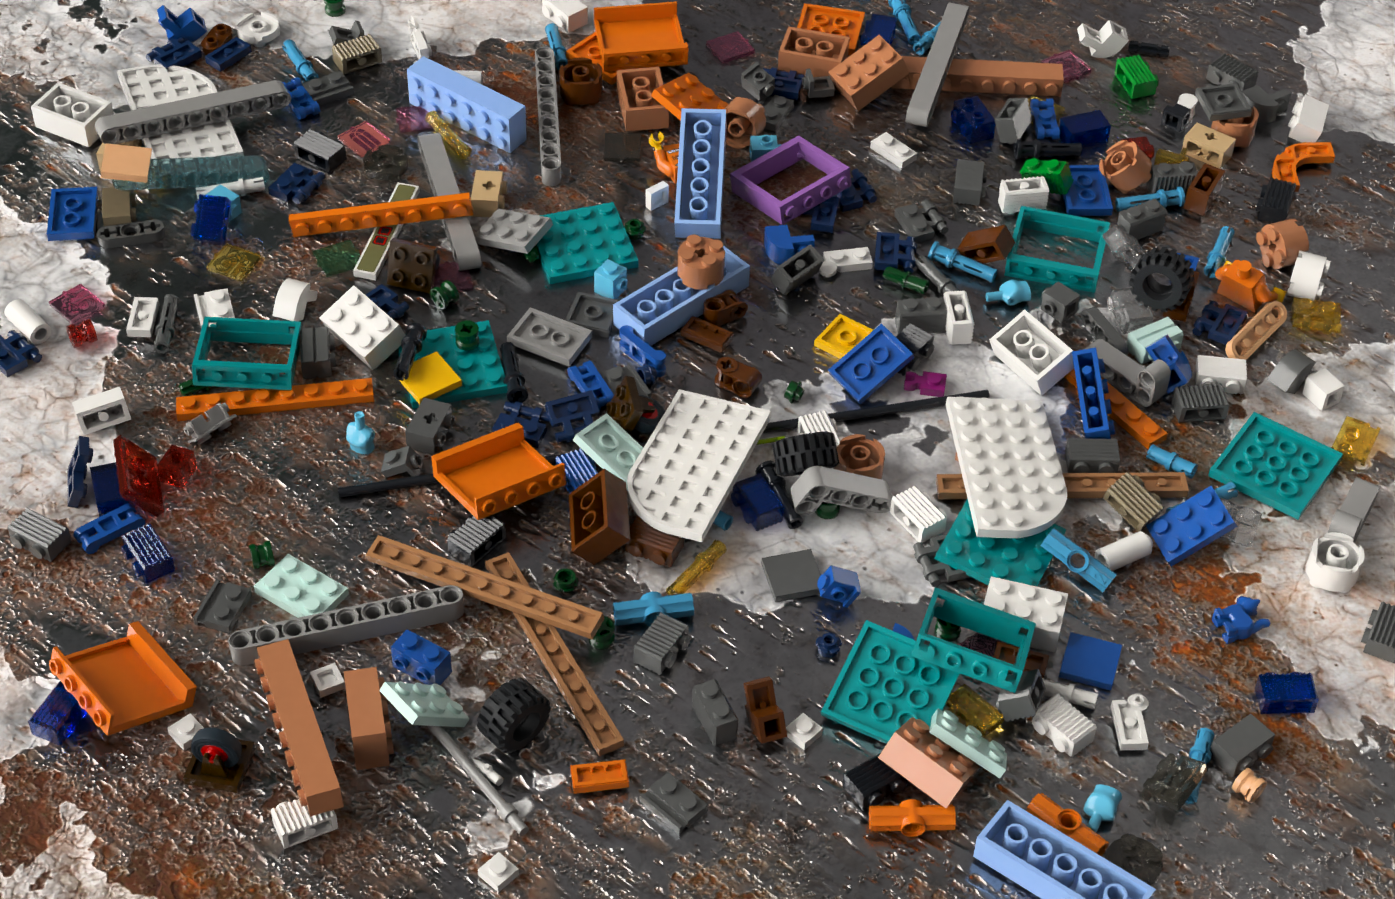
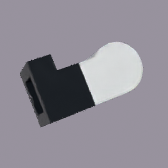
(1181, 114)

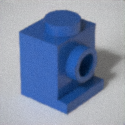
(839, 585)

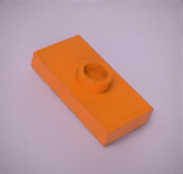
(599, 776)

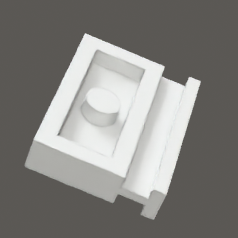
(214, 304)

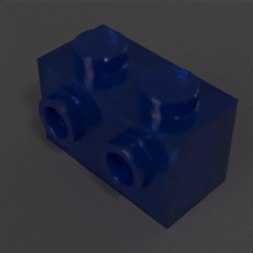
(973, 119)

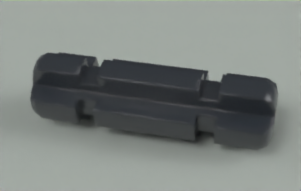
(1148, 48)

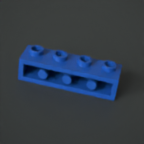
(1091, 394)

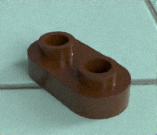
(216, 38)

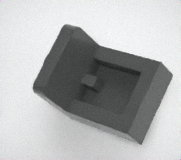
(341, 34)
(817, 86)
(401, 461)

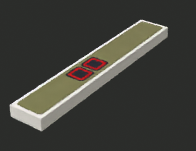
(378, 245)

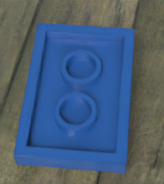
(1088, 192)
(72, 213)
(871, 363)
(1191, 526)

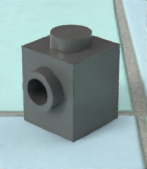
(1059, 302)

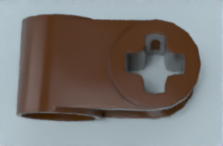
(724, 308)
(739, 378)

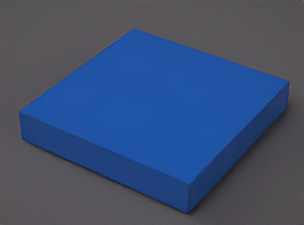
(1090, 661)

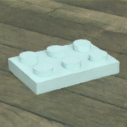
(609, 446)
(300, 588)
(424, 704)
(969, 742)

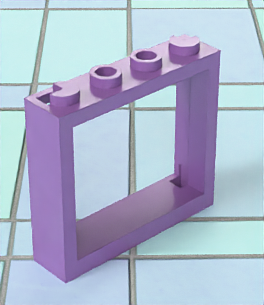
(746, 178)

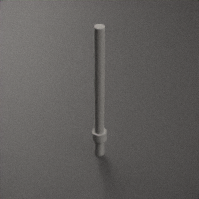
(506, 810)

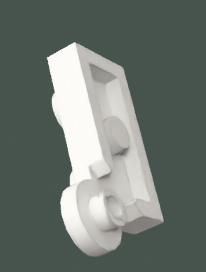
(418, 39)
(845, 261)
(1130, 723)

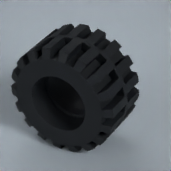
(1155, 294)
(803, 451)
(513, 715)

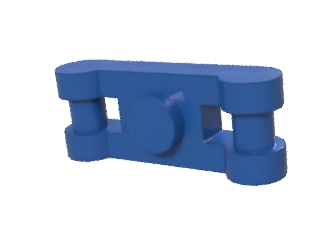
(301, 101)
(1044, 120)
(641, 351)
(587, 379)
(108, 527)

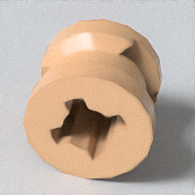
(1249, 785)

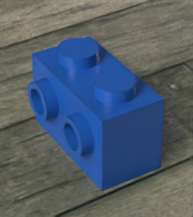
(421, 658)

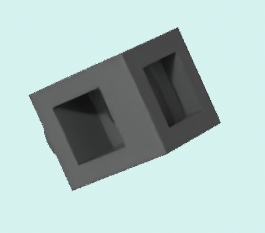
(757, 81)

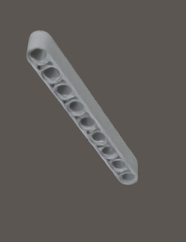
(937, 64)
(192, 112)
(548, 116)
(443, 183)
(351, 623)

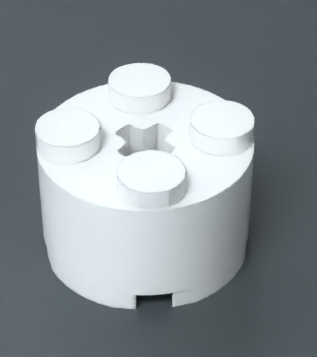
(1307, 276)
(1334, 562)

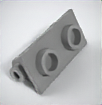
(218, 419)

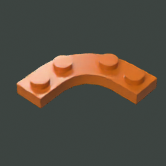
(1299, 154)

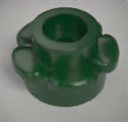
(635, 229)
(794, 391)
(565, 580)

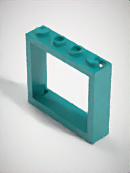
(1051, 271)
(245, 373)
(981, 620)

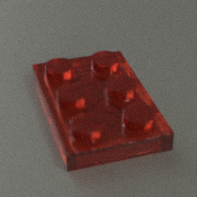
(138, 476)

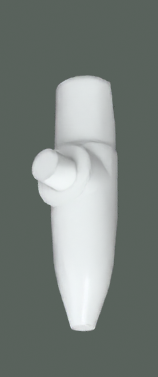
(488, 772)

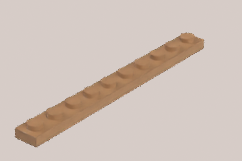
(1084, 484)
(486, 587)
(563, 668)

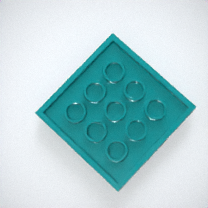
(583, 242)
(477, 368)
(1276, 465)
(988, 557)
(886, 685)

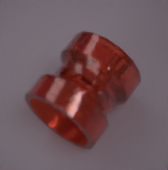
(81, 333)

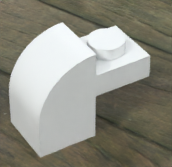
(1104, 42)
(292, 299)

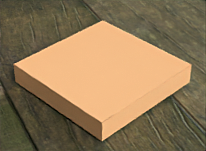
(126, 163)

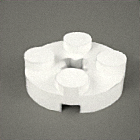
(258, 28)

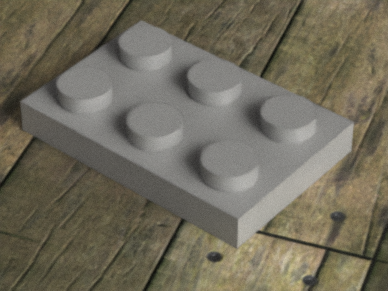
(513, 230)
(549, 336)

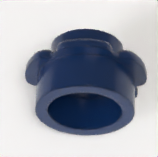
(647, 374)
(828, 650)

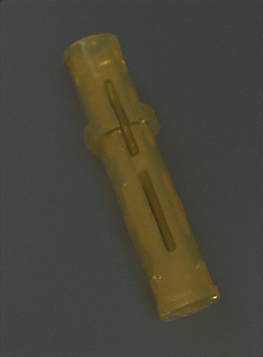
(436, 121)
(703, 563)

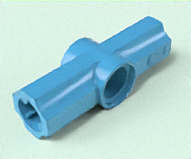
(1064, 549)
(650, 606)

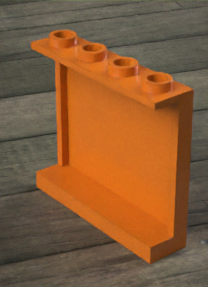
(640, 36)
(496, 472)
(124, 681)

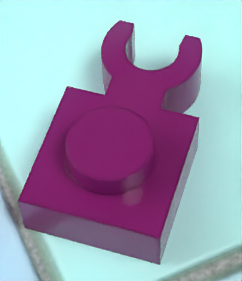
(929, 383)

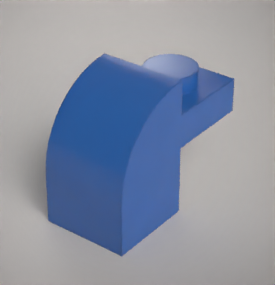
(187, 25)
(781, 245)
(1177, 361)

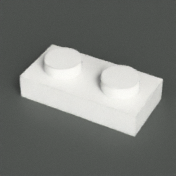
(893, 150)
(142, 317)

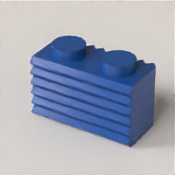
(578, 468)

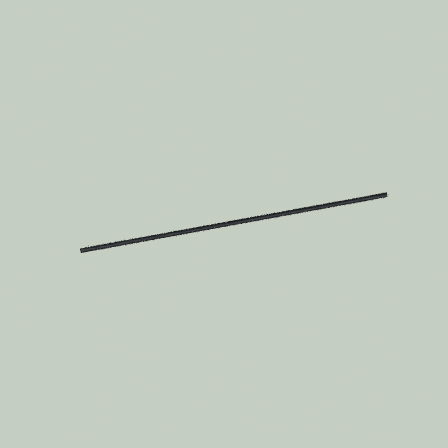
(771, 427)

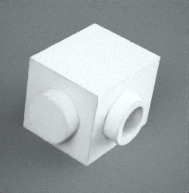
(1323, 389)

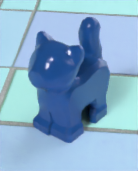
(1238, 619)

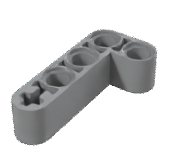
(1131, 378)
(841, 488)
(1355, 508)

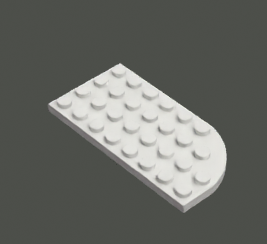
(155, 86)
(693, 462)
(1007, 465)

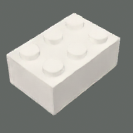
(70, 113)
(363, 327)
(1033, 352)
(1031, 603)

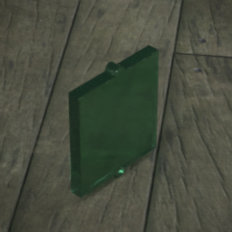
(337, 257)

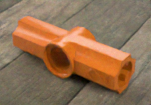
(912, 818)
(1060, 819)

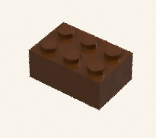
(599, 517)

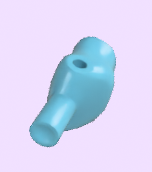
(1011, 292)
(360, 435)
(1102, 805)

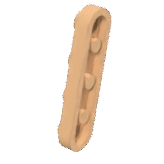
(1256, 331)

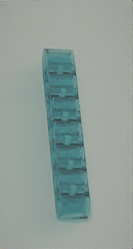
(198, 172)

